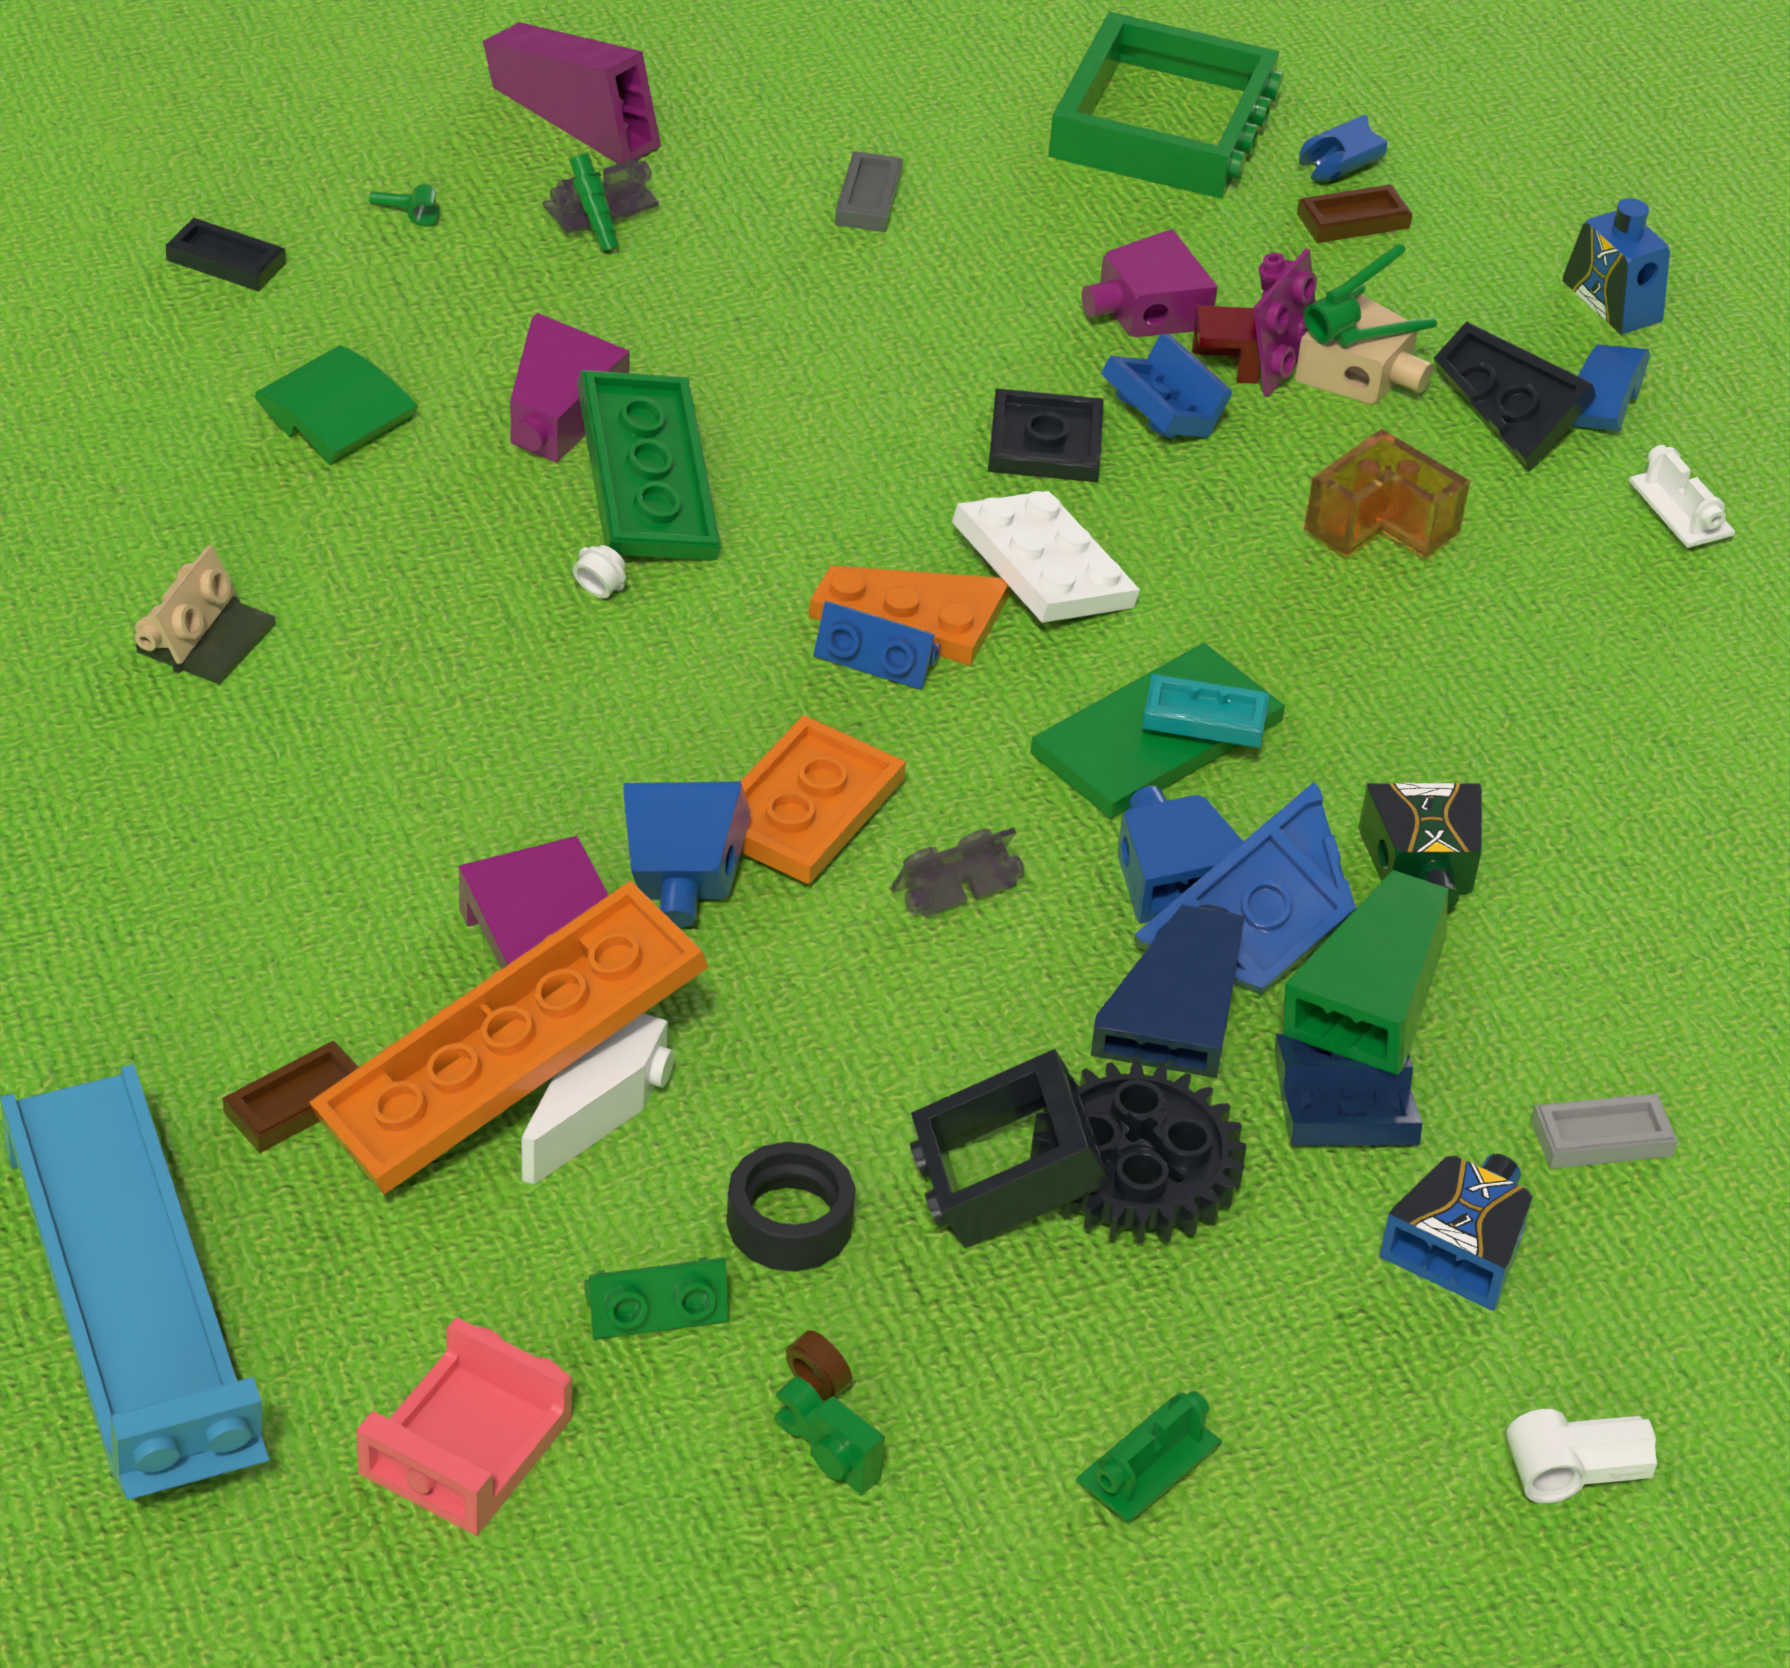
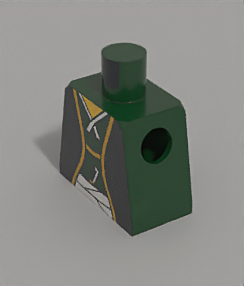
(1425, 832)

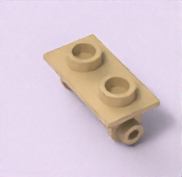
(187, 607)

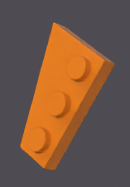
(948, 605)

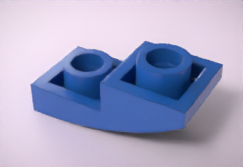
(1616, 378)

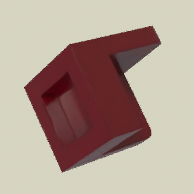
(1228, 333)

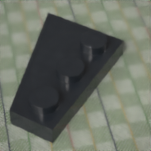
(1513, 391)

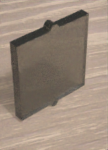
(223, 645)

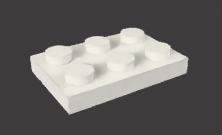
(1045, 556)

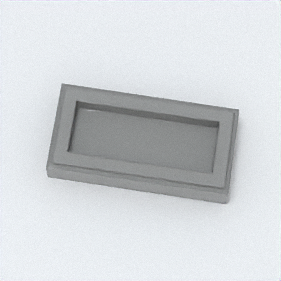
(1603, 1131)

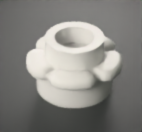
(600, 570)

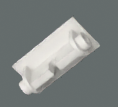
(1680, 501)

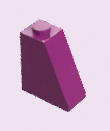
(545, 393)

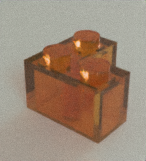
(1388, 490)

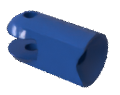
(1342, 149)

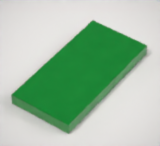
(648, 465)
(1112, 757)

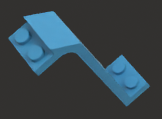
(131, 1287)

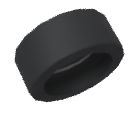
(784, 1244)

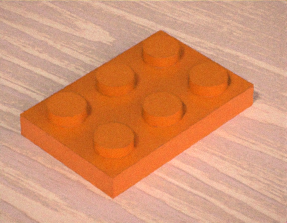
(814, 797)

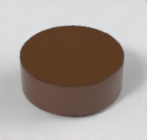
(819, 1364)

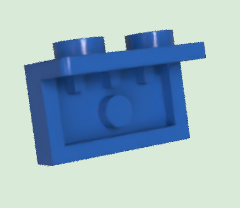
(1170, 389)

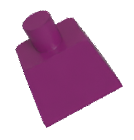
(1151, 286)

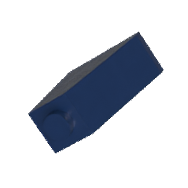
(1175, 996)

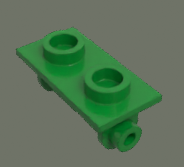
(657, 1298)
(1152, 1456)

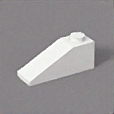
(596, 1095)

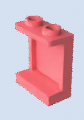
(468, 1428)

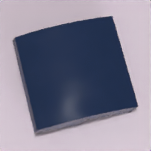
(1343, 1100)

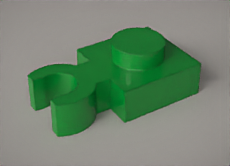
(839, 1438)

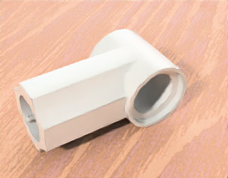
(1562, 1456)

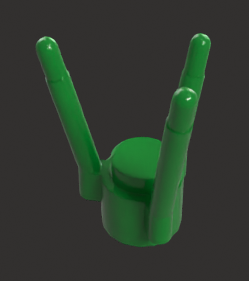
(1339, 311)

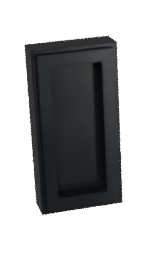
(225, 254)

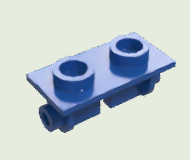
(875, 645)

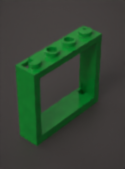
(1154, 154)

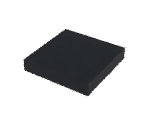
(1046, 435)

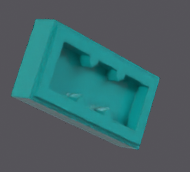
(1205, 710)

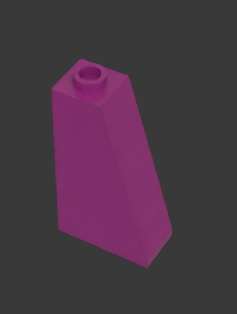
(579, 86)

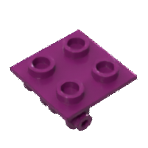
(1280, 314)

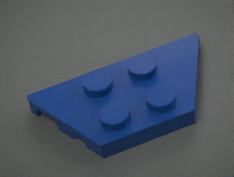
(1283, 883)

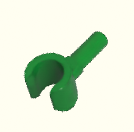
(419, 203)

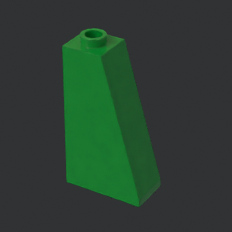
(1372, 975)

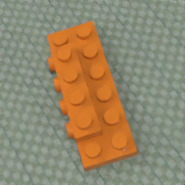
(508, 1036)

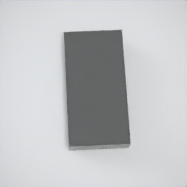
(869, 191)

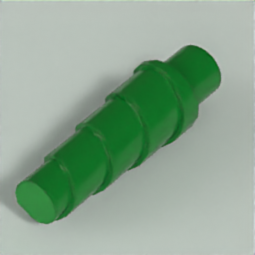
(593, 200)

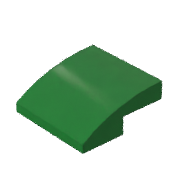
(337, 403)

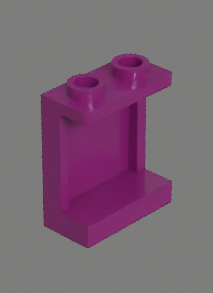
(528, 894)

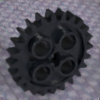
(1162, 1149)

